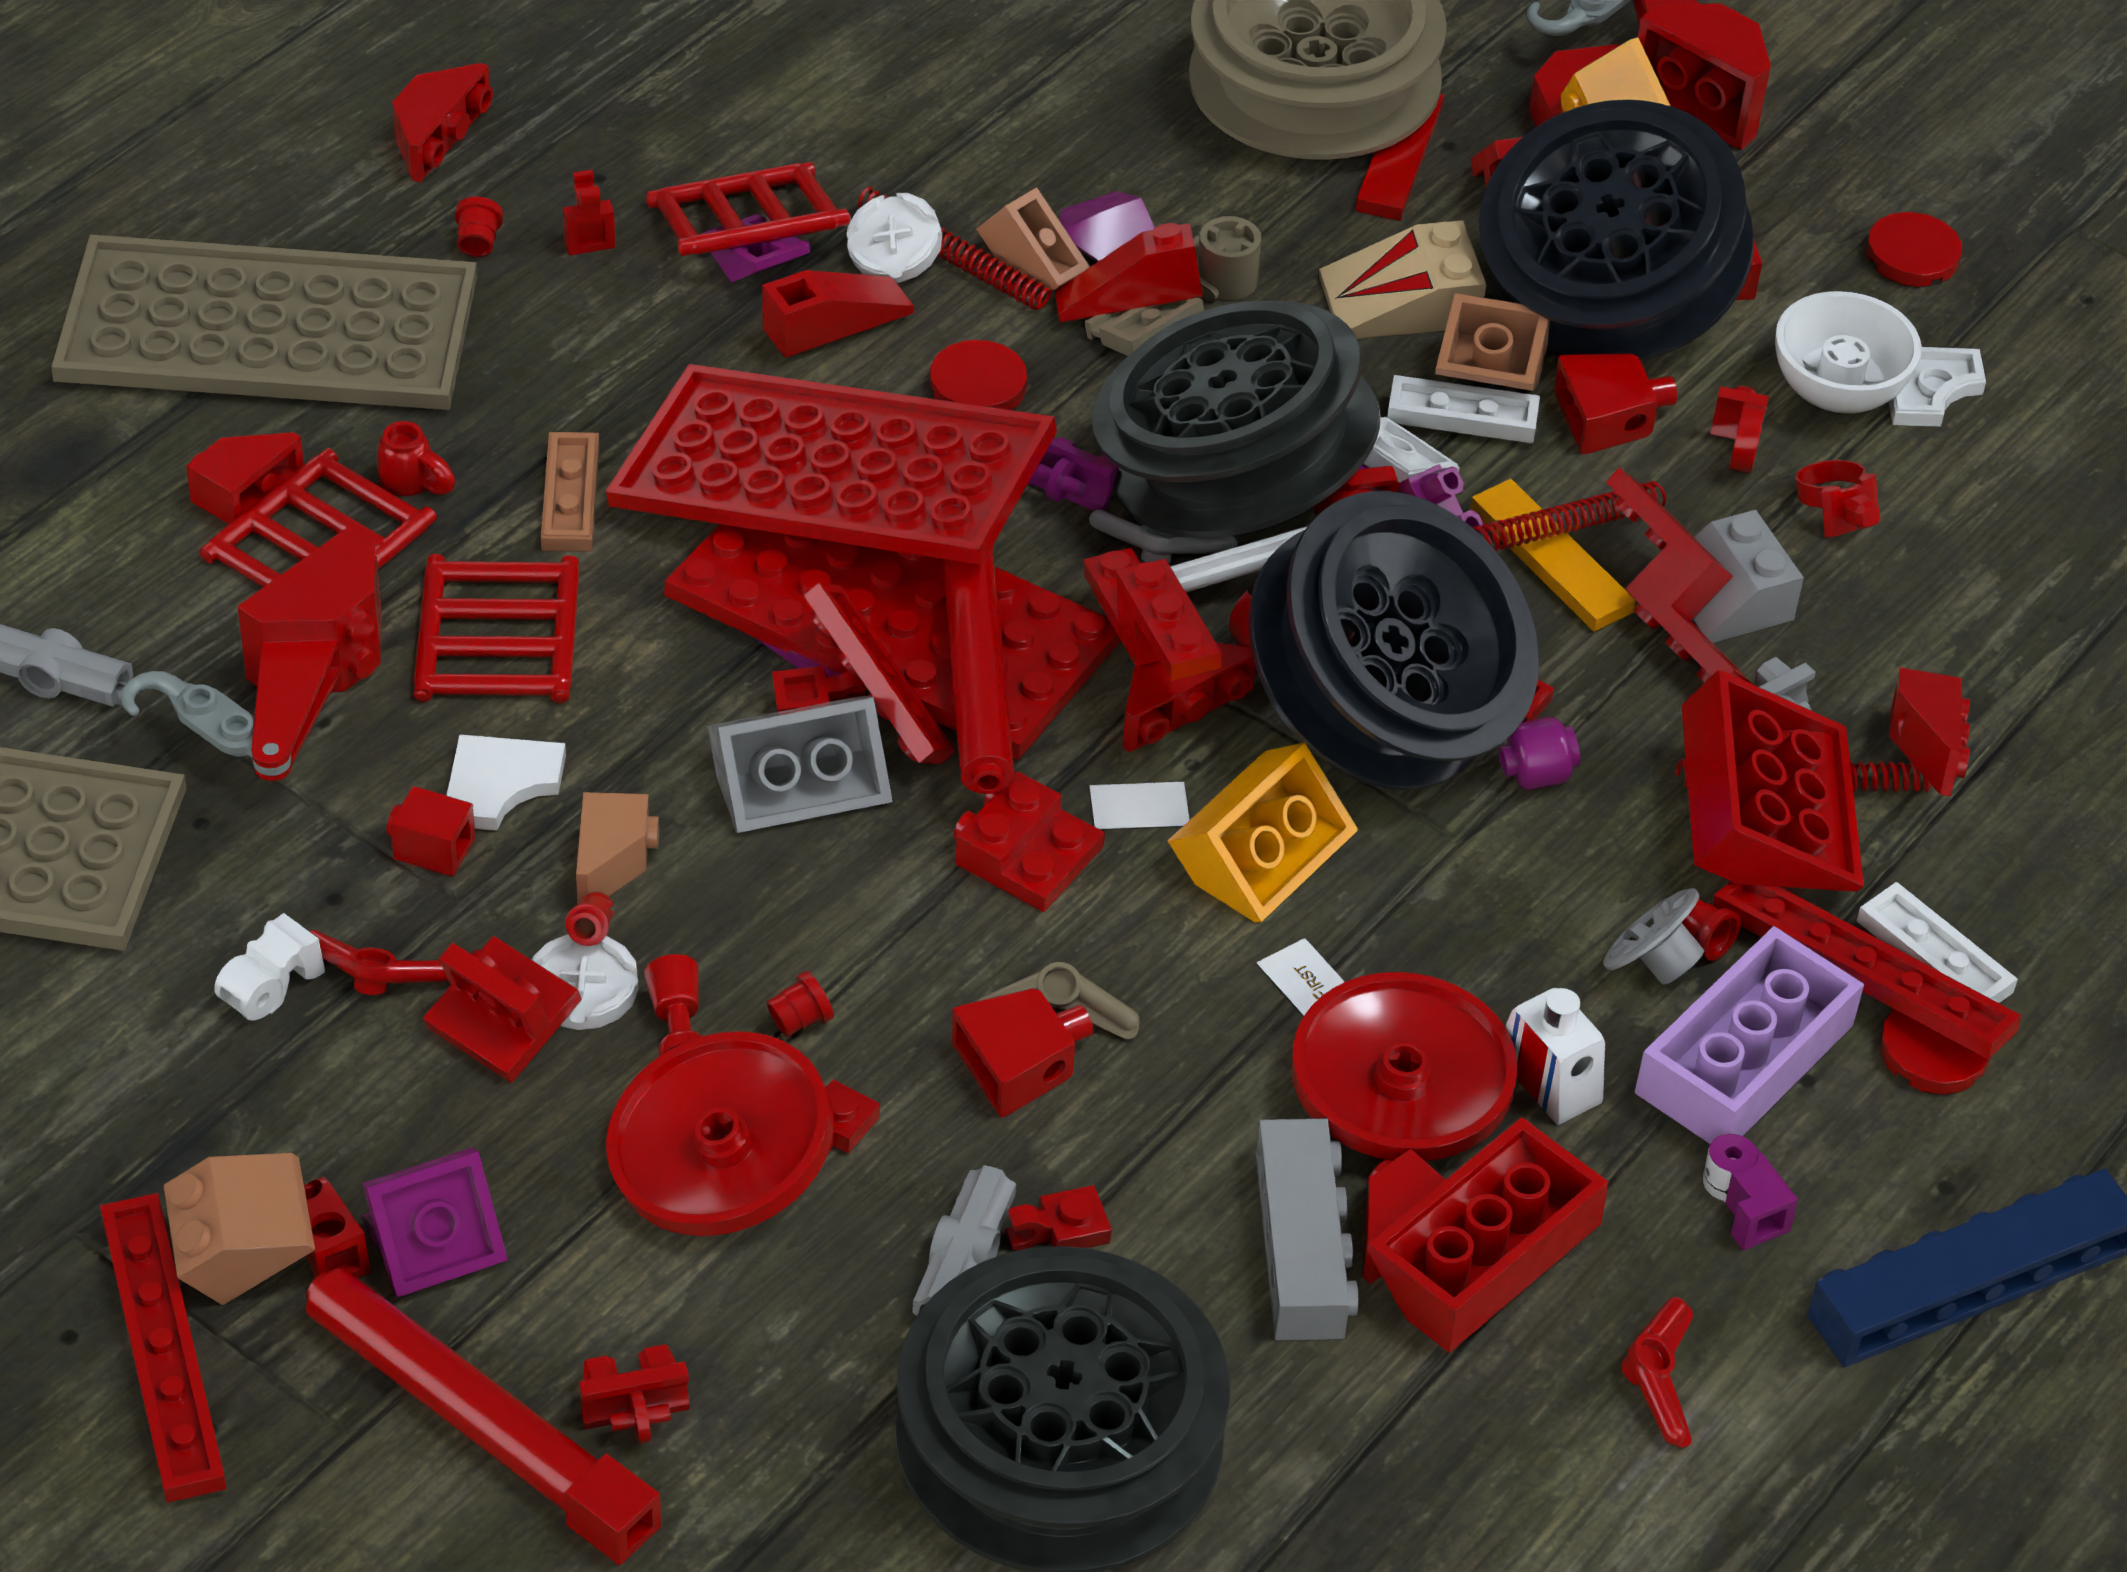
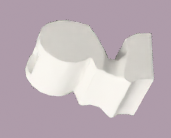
(260, 978)

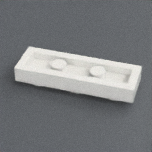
(1463, 409)
(1918, 931)

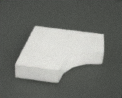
(1939, 380)
(503, 773)

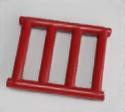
(735, 232)
(293, 492)
(436, 607)

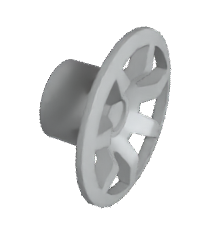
(1663, 947)

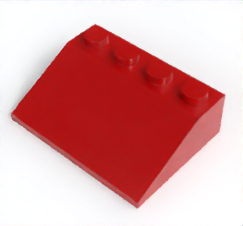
(1769, 789)

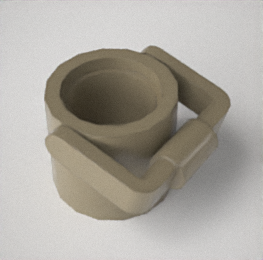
(1228, 258)

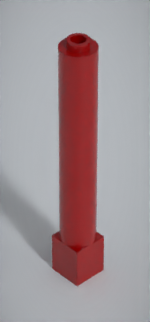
(978, 675)
(599, 1496)

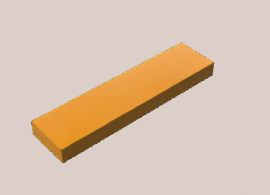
(1557, 560)

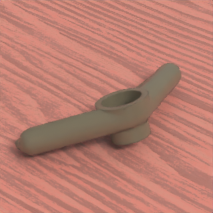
(1067, 988)

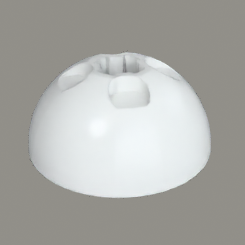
(1846, 350)

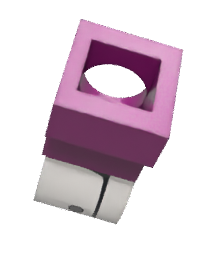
(1750, 1189)

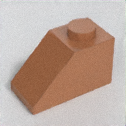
(1033, 241)
(613, 841)

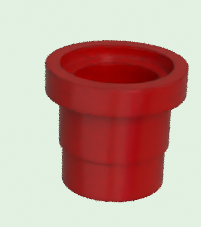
(477, 225)
(1713, 928)
(800, 1005)

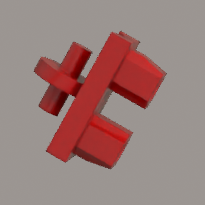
(636, 1396)

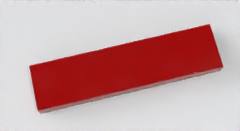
(1395, 172)

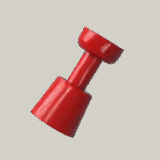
(674, 996)

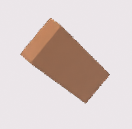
(570, 492)

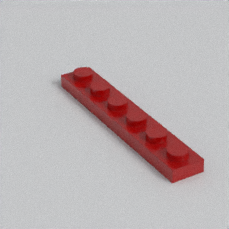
(1884, 970)
(163, 1348)

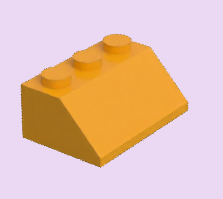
(1615, 76)
(1264, 832)

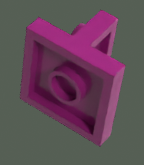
(433, 1222)

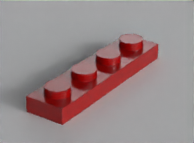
(868, 659)

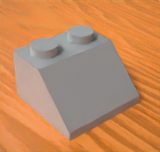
(1763, 581)

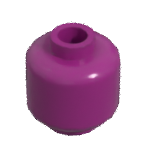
(1540, 753)

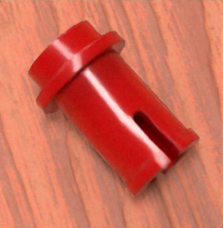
(590, 919)

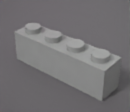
(1303, 1230)

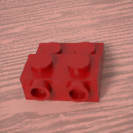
(1026, 842)

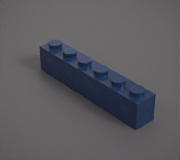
(1970, 1267)

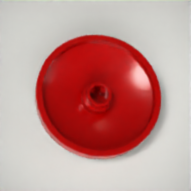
(1404, 1066)
(720, 1133)

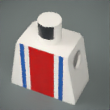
(1558, 1054)

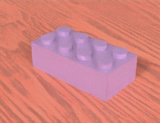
(1749, 1037)

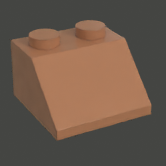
(1493, 342)
(237, 1221)

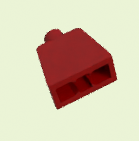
(1609, 398)
(1018, 1045)

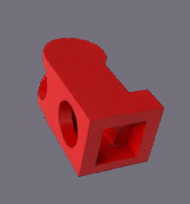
(335, 1232)

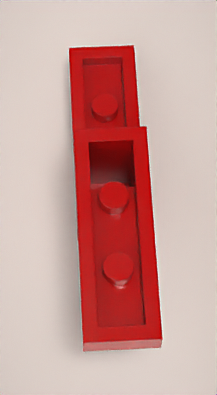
(1676, 580)
(1152, 613)

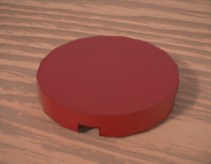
(1914, 248)
(979, 375)
(1928, 1057)

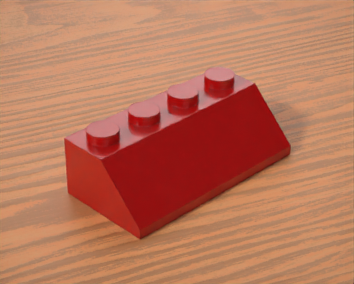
(1488, 1233)

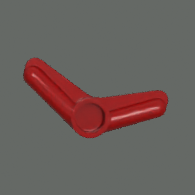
(377, 967)
(1650, 1365)

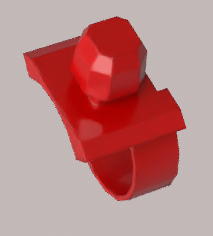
(1740, 418)
(1842, 508)

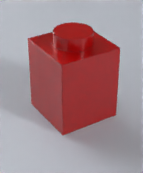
(432, 830)

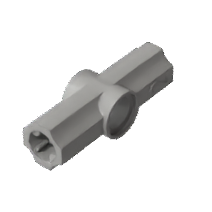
(60, 664)
(969, 1232)

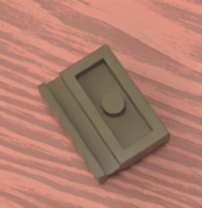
(1131, 328)

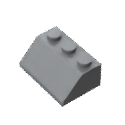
(800, 763)

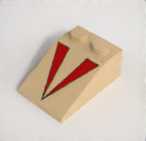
(1404, 281)

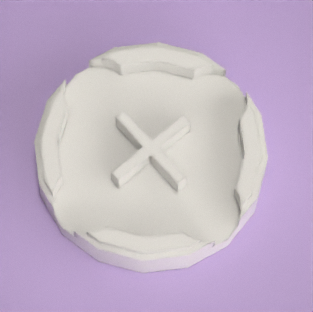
(894, 237)
(600, 972)

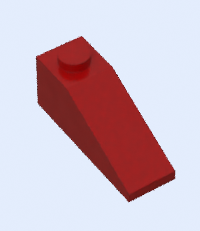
(1143, 272)

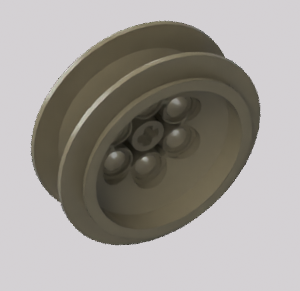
(1317, 72)

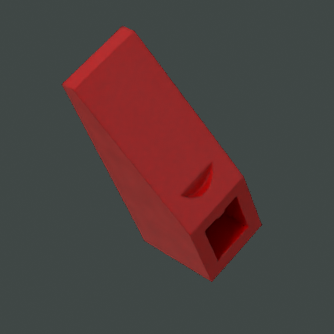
(827, 306)
(1931, 725)

